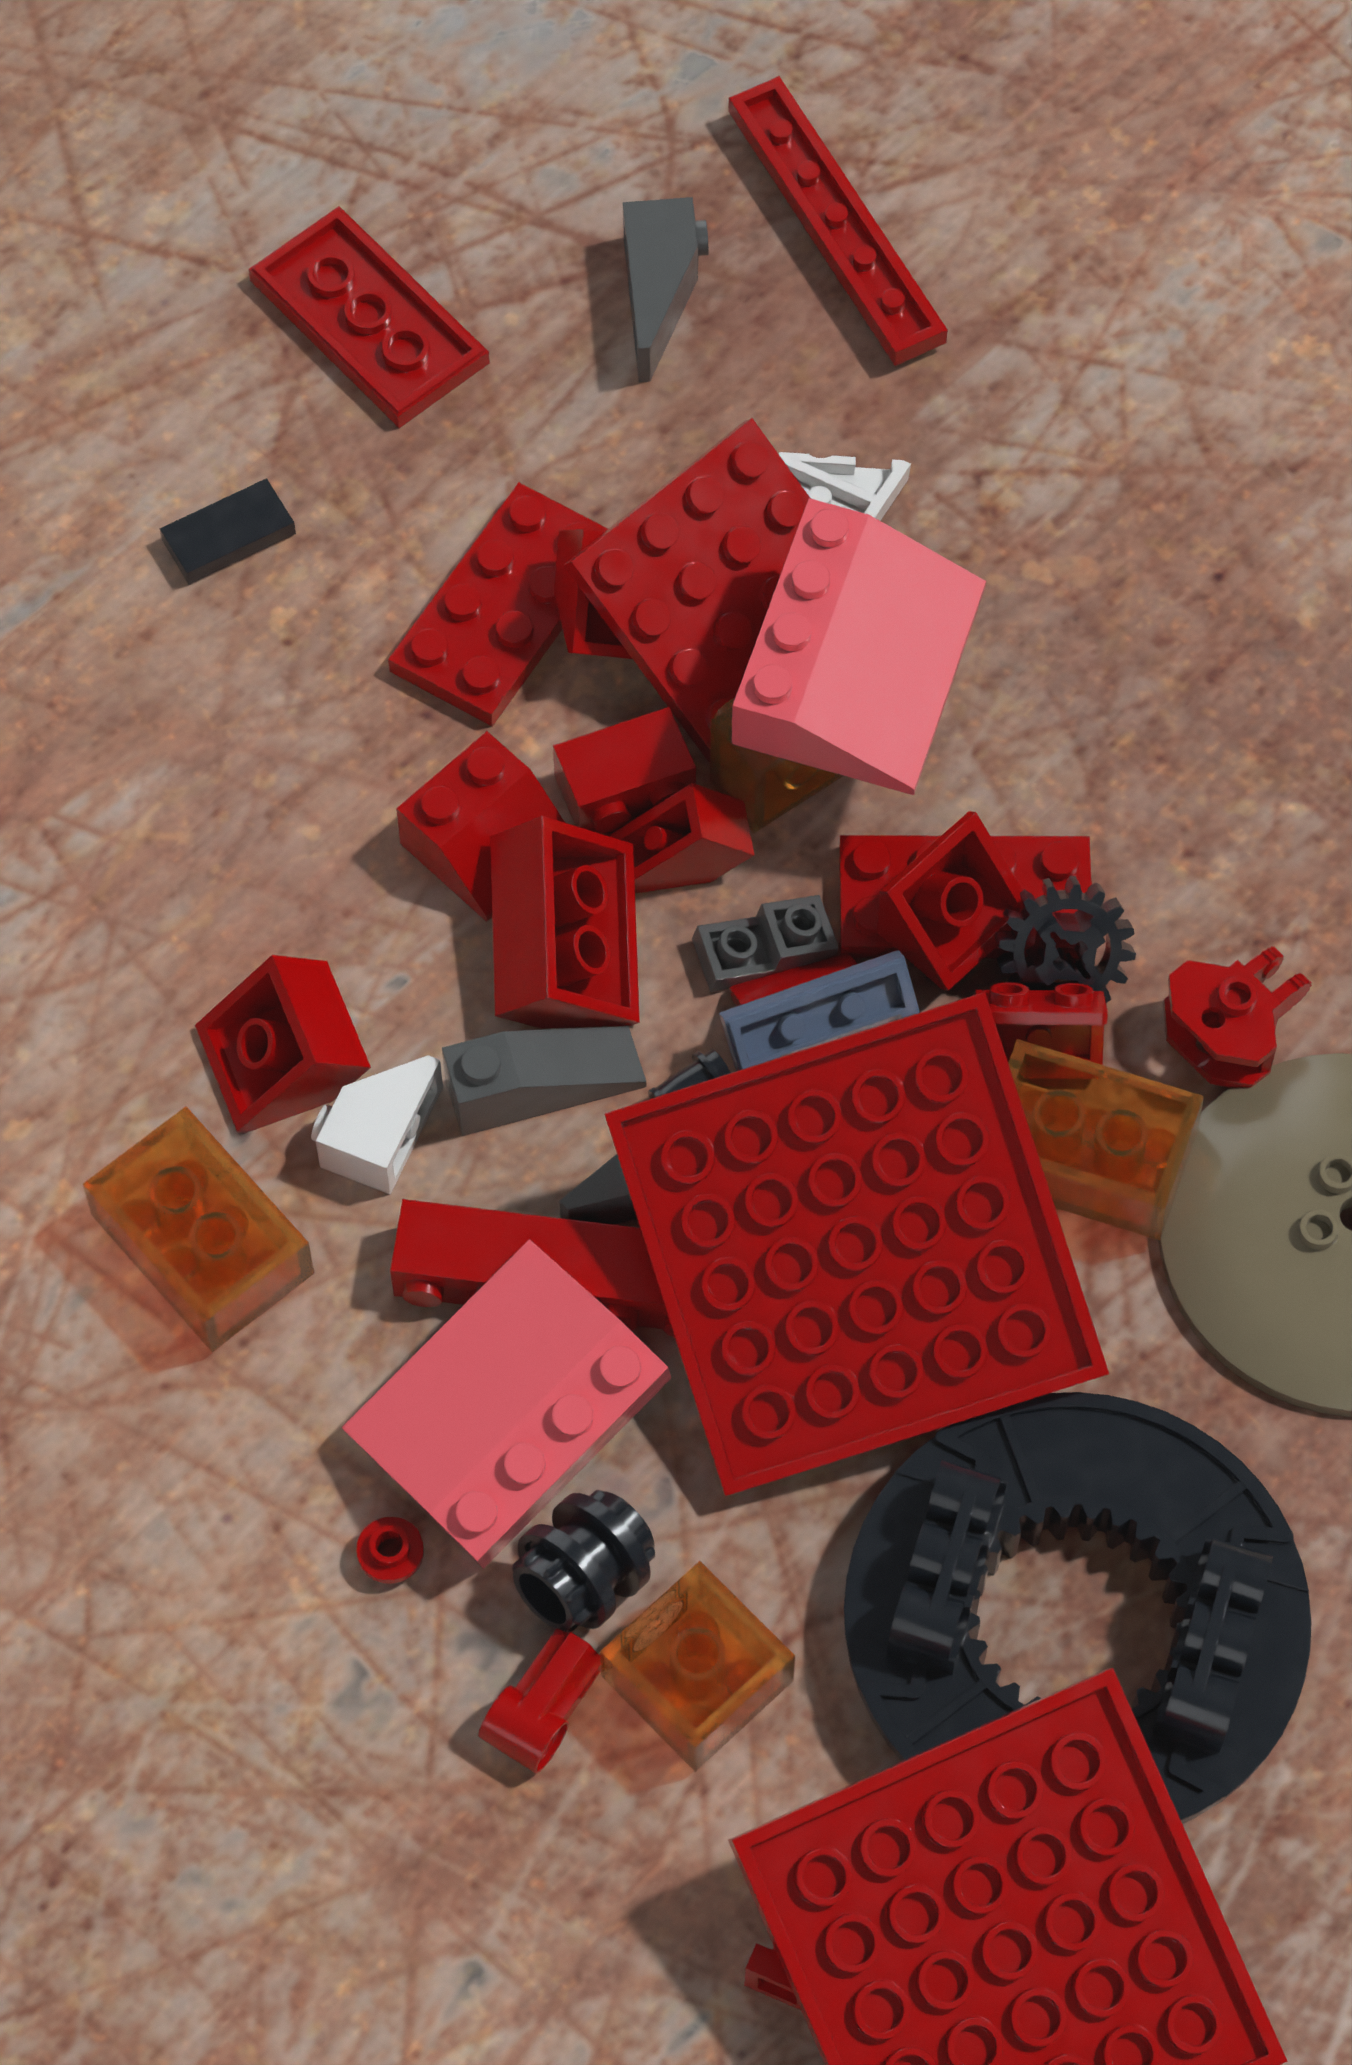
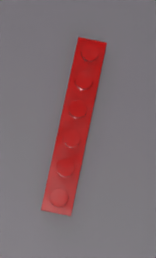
(837, 221)

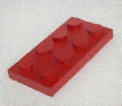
(493, 610)
(874, 860)

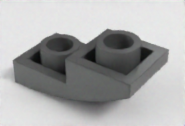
(774, 941)

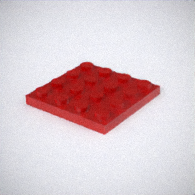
(696, 573)

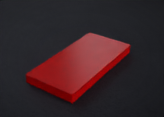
(369, 316)

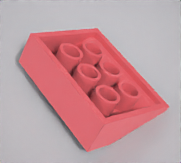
(856, 650)
(507, 1402)

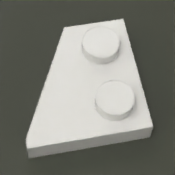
(844, 485)

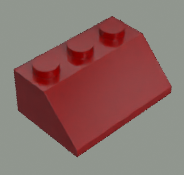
(563, 927)

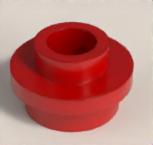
(393, 1568)

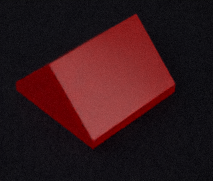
(950, 903)

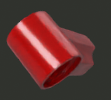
(533, 1716)

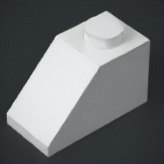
(377, 1123)

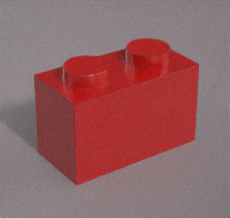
(622, 770)

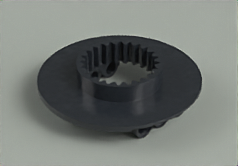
(1097, 1468)

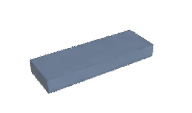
(819, 1010)

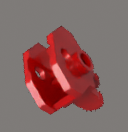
(1229, 1016)

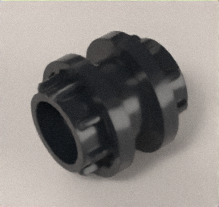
(583, 1561)

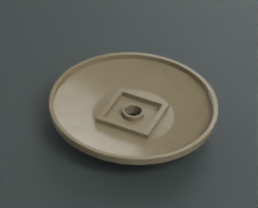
(1261, 1237)

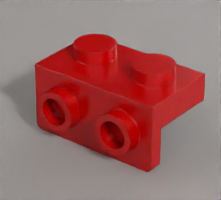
(1058, 1019)

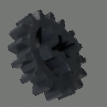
(1083, 929)

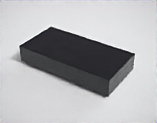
(227, 531)

